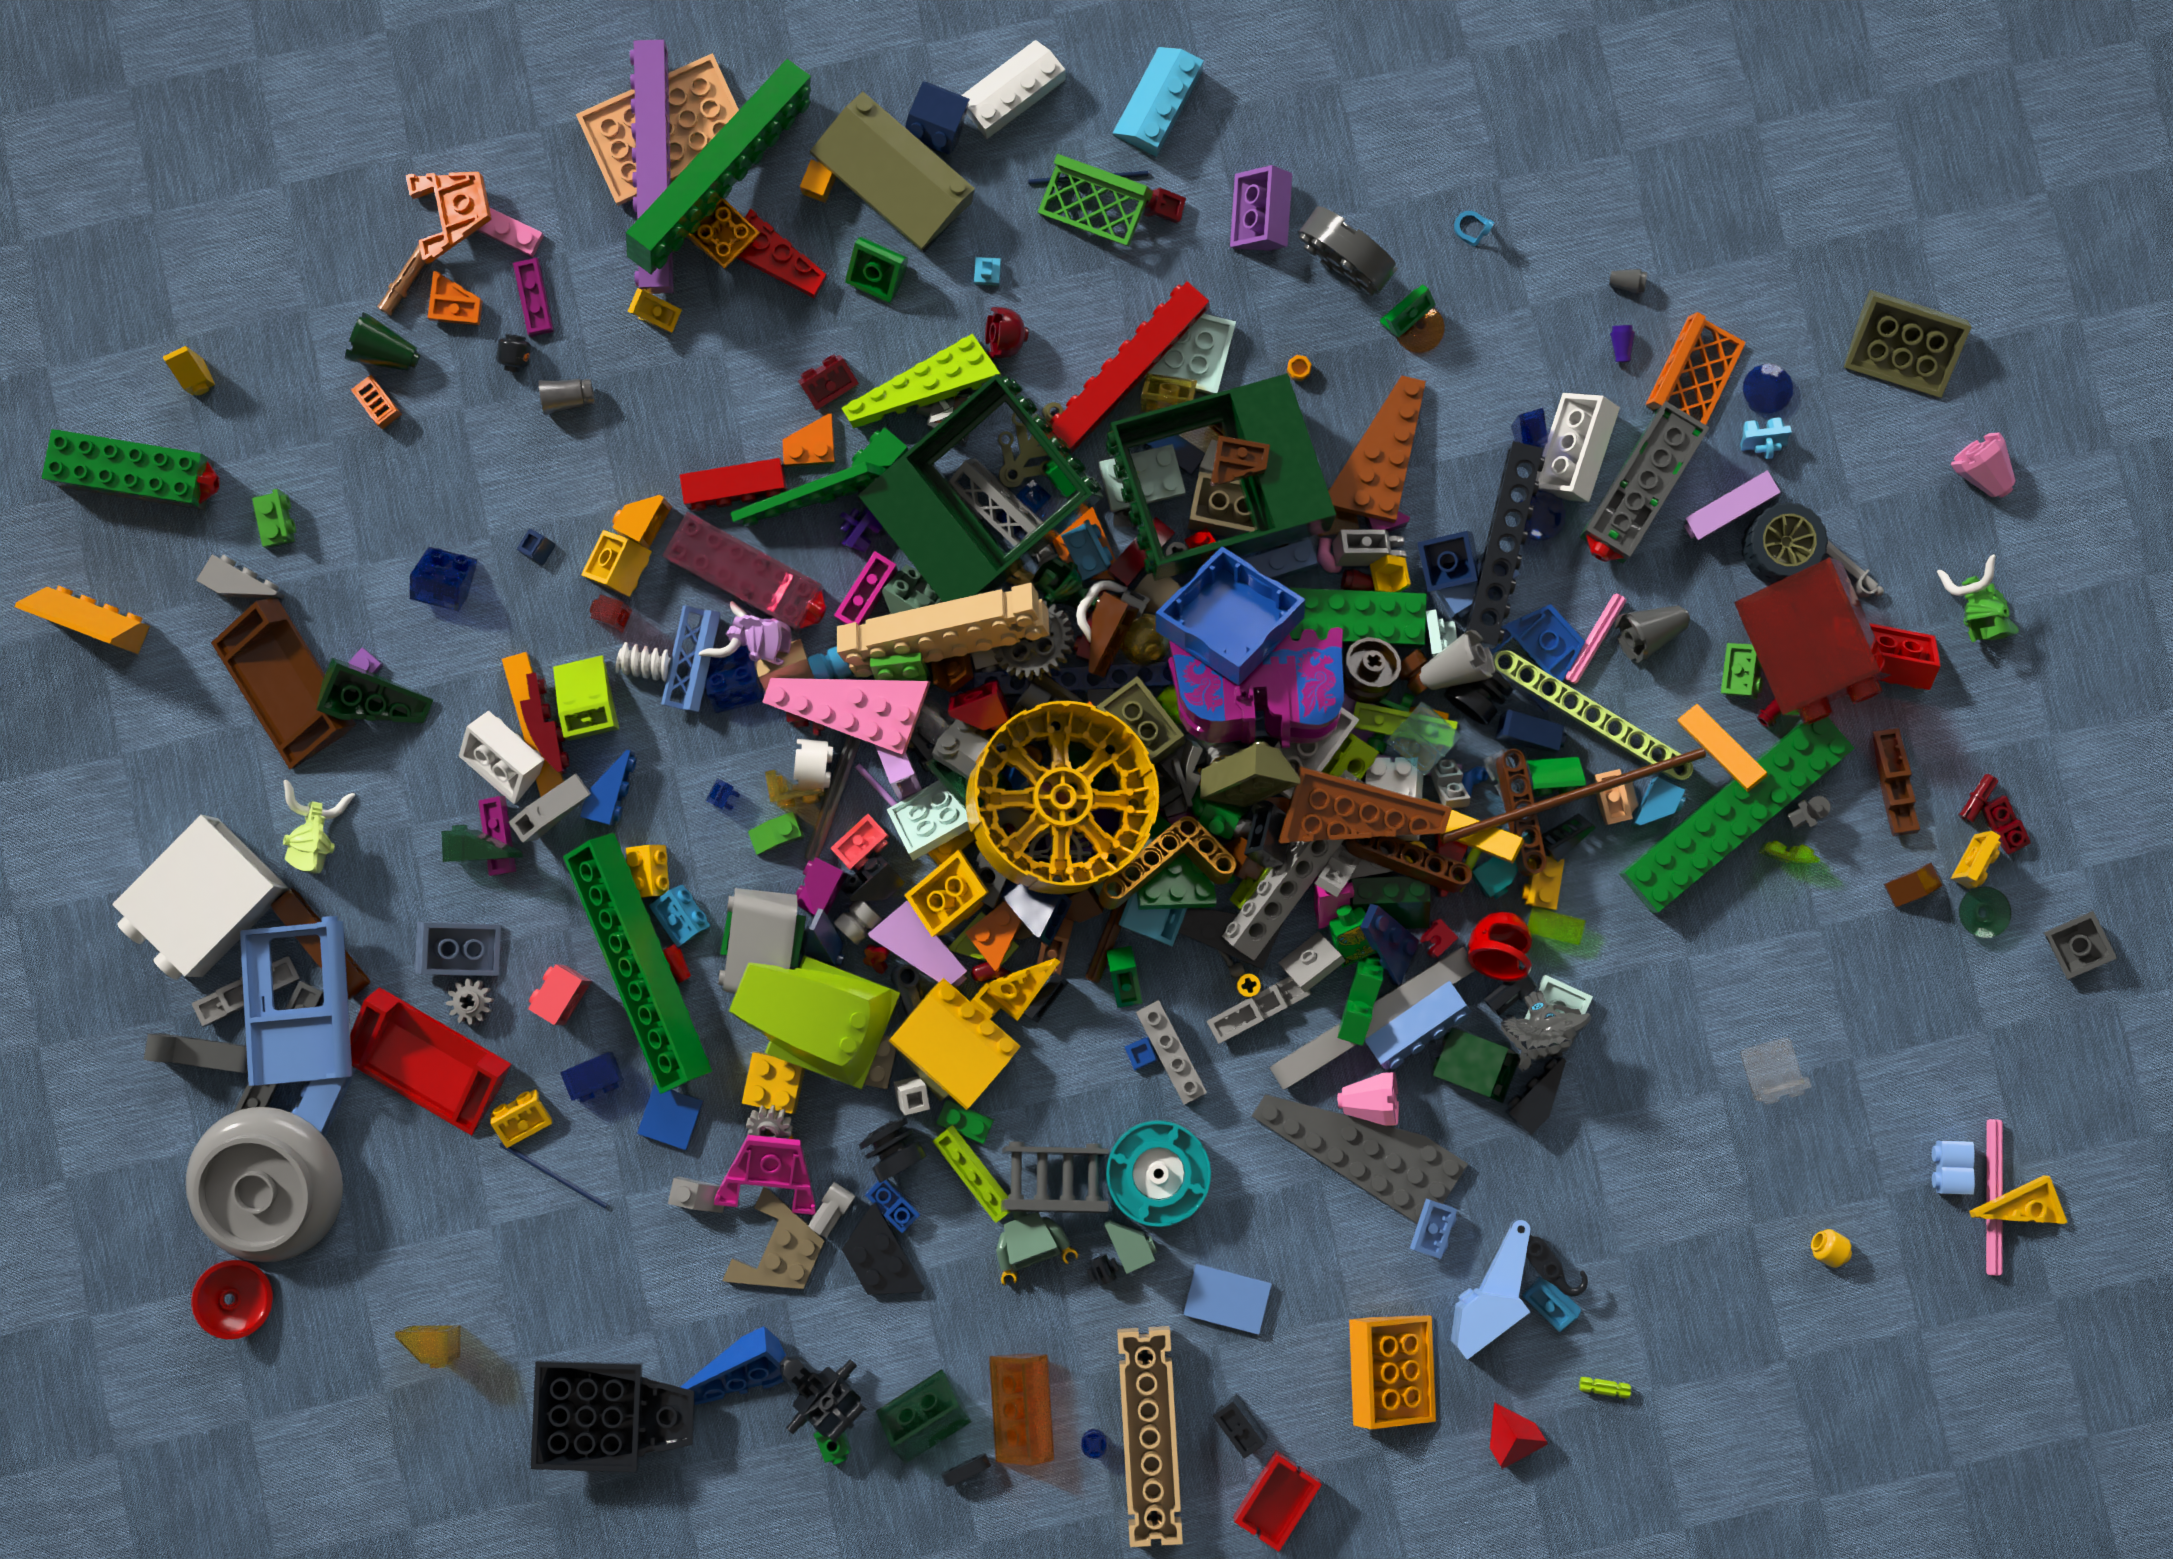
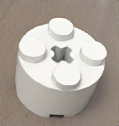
(811, 765)

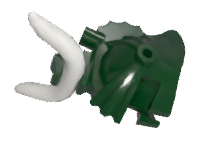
(1064, 585)

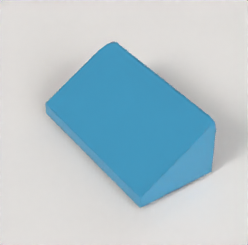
(1552, 1304)

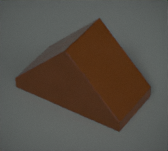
(1913, 885)

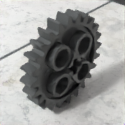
(1035, 660)

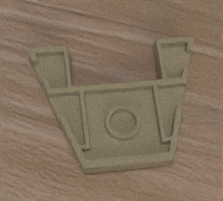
(789, 1253)

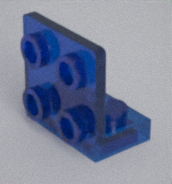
(733, 681)

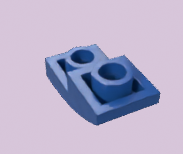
(893, 1204)

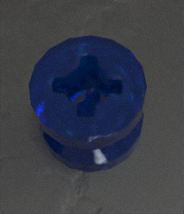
(1091, 1447)

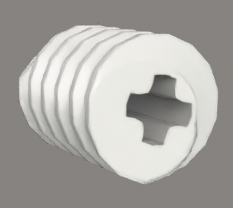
(643, 662)

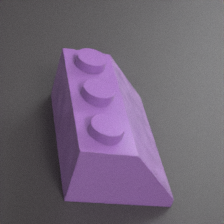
(1261, 209)

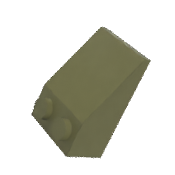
(1146, 718)

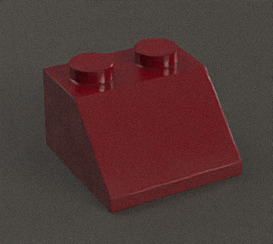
(981, 706)

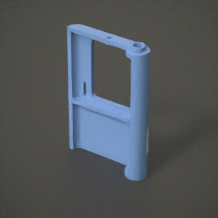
(300, 1041)

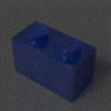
(592, 1077)

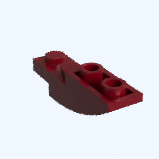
(545, 734)

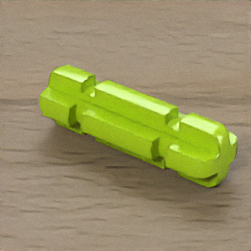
(1605, 1387)

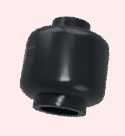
(513, 352)

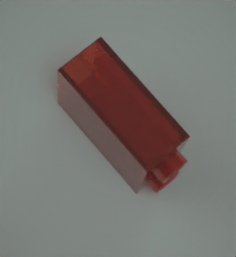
(1814, 641)

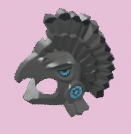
(1546, 1030)

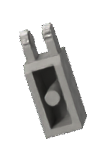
(1365, 547)

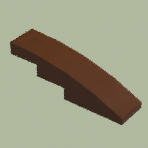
(1895, 782)

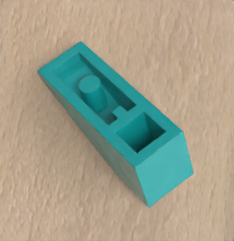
(1496, 874)

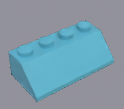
(1159, 99)

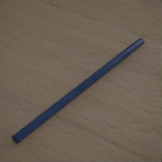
(1066, 179)
(554, 1175)

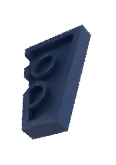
(1391, 941)

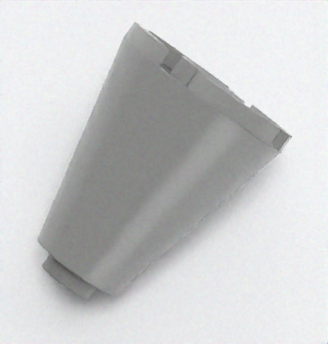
(1459, 663)

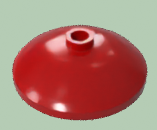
(249, 1305)

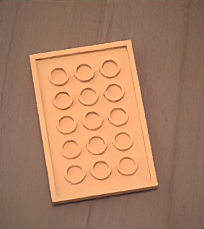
(697, 110)

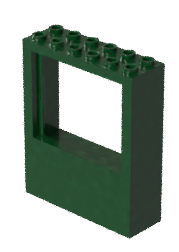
(1283, 502)
(939, 527)

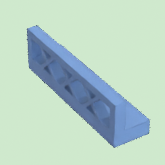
(698, 665)

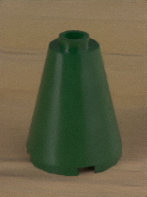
(380, 346)

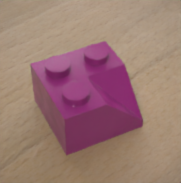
(820, 887)

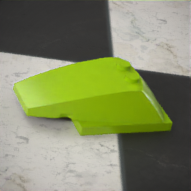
(816, 1016)

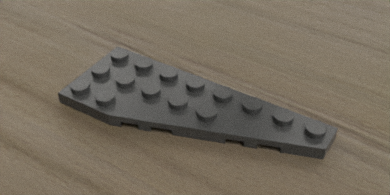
(1381, 1159)

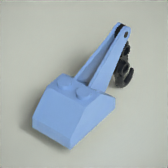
(1496, 1304)

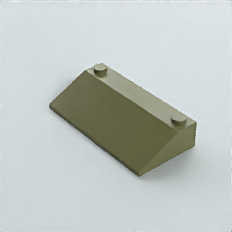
(893, 171)

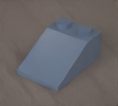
(457, 948)

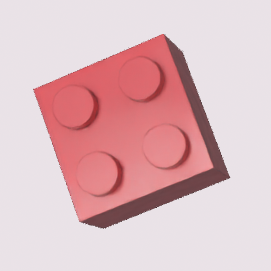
(559, 994)

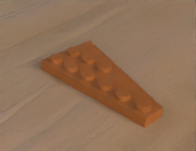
(1378, 466)
(1347, 809)

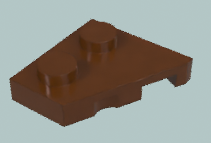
(1238, 460)

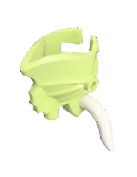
(308, 842)

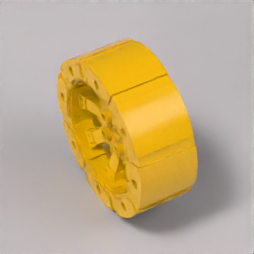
(1096, 730)

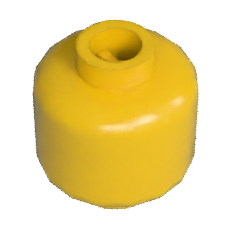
(1831, 1248)

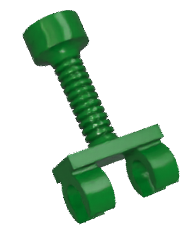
(1377, 741)

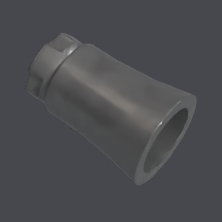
(565, 394)

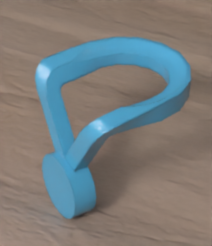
(1466, 238)

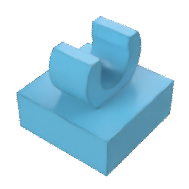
(987, 271)

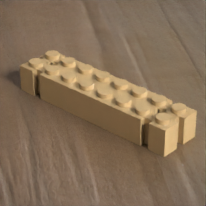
(946, 628)
(1149, 1437)

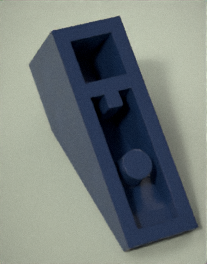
(824, 942)

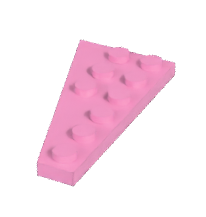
(867, 709)

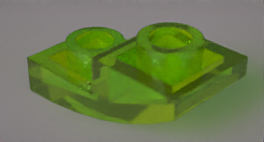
(1795, 855)
(1556, 926)

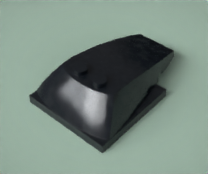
(604, 1416)

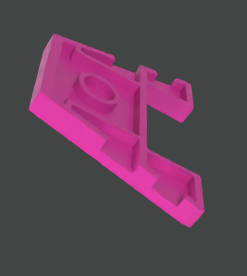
(769, 1164)

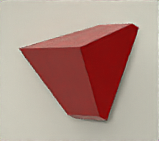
(1513, 1436)

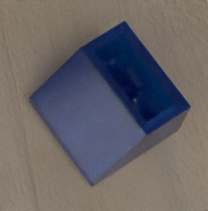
(442, 578)

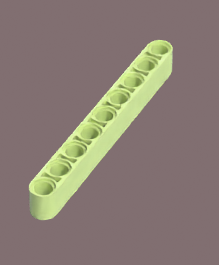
(1578, 712)

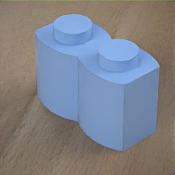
(1953, 1167)

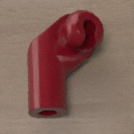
(985, 971)

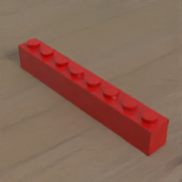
(1130, 365)

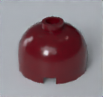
(1005, 333)

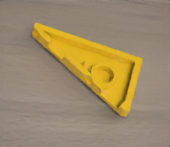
(1020, 988)
(2030, 1202)

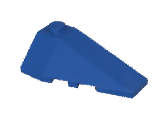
(744, 1365)

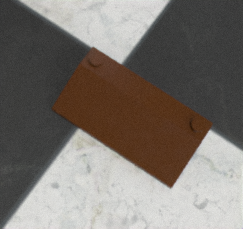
(279, 680)

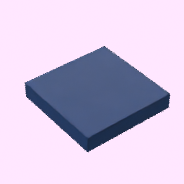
(670, 1117)

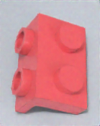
(860, 843)

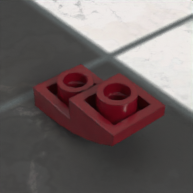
(2004, 823)

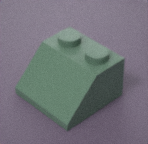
(1131, 1245)

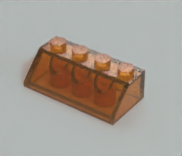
(1021, 1408)

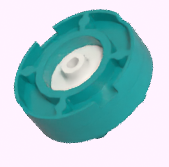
(1163, 1198)

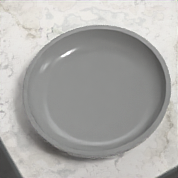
(264, 1184)

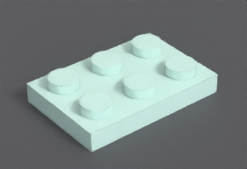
(1157, 474)

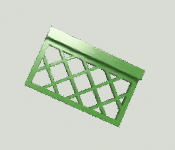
(1104, 180)

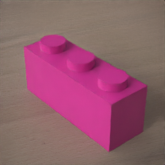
(866, 590)

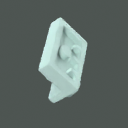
(1440, 632)

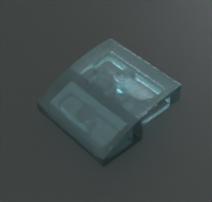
(1424, 738)

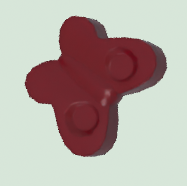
(875, 958)

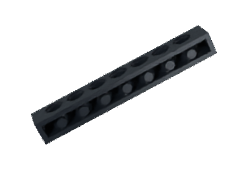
(1517, 456)

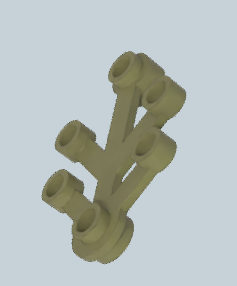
(1027, 448)

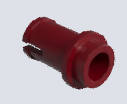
(1769, 714)

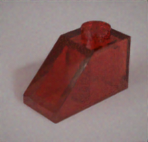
(610, 612)

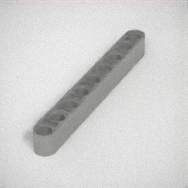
(1386, 1008)

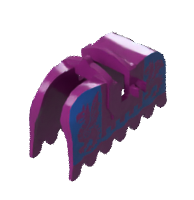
(1294, 686)

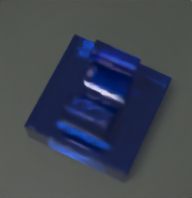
(720, 793)

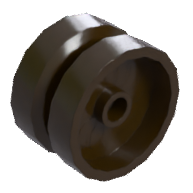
(1370, 670)

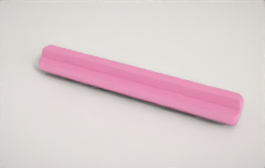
(1595, 638)

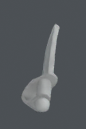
(1857, 572)

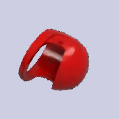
(1499, 945)

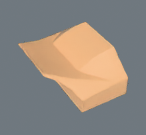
(1616, 803)

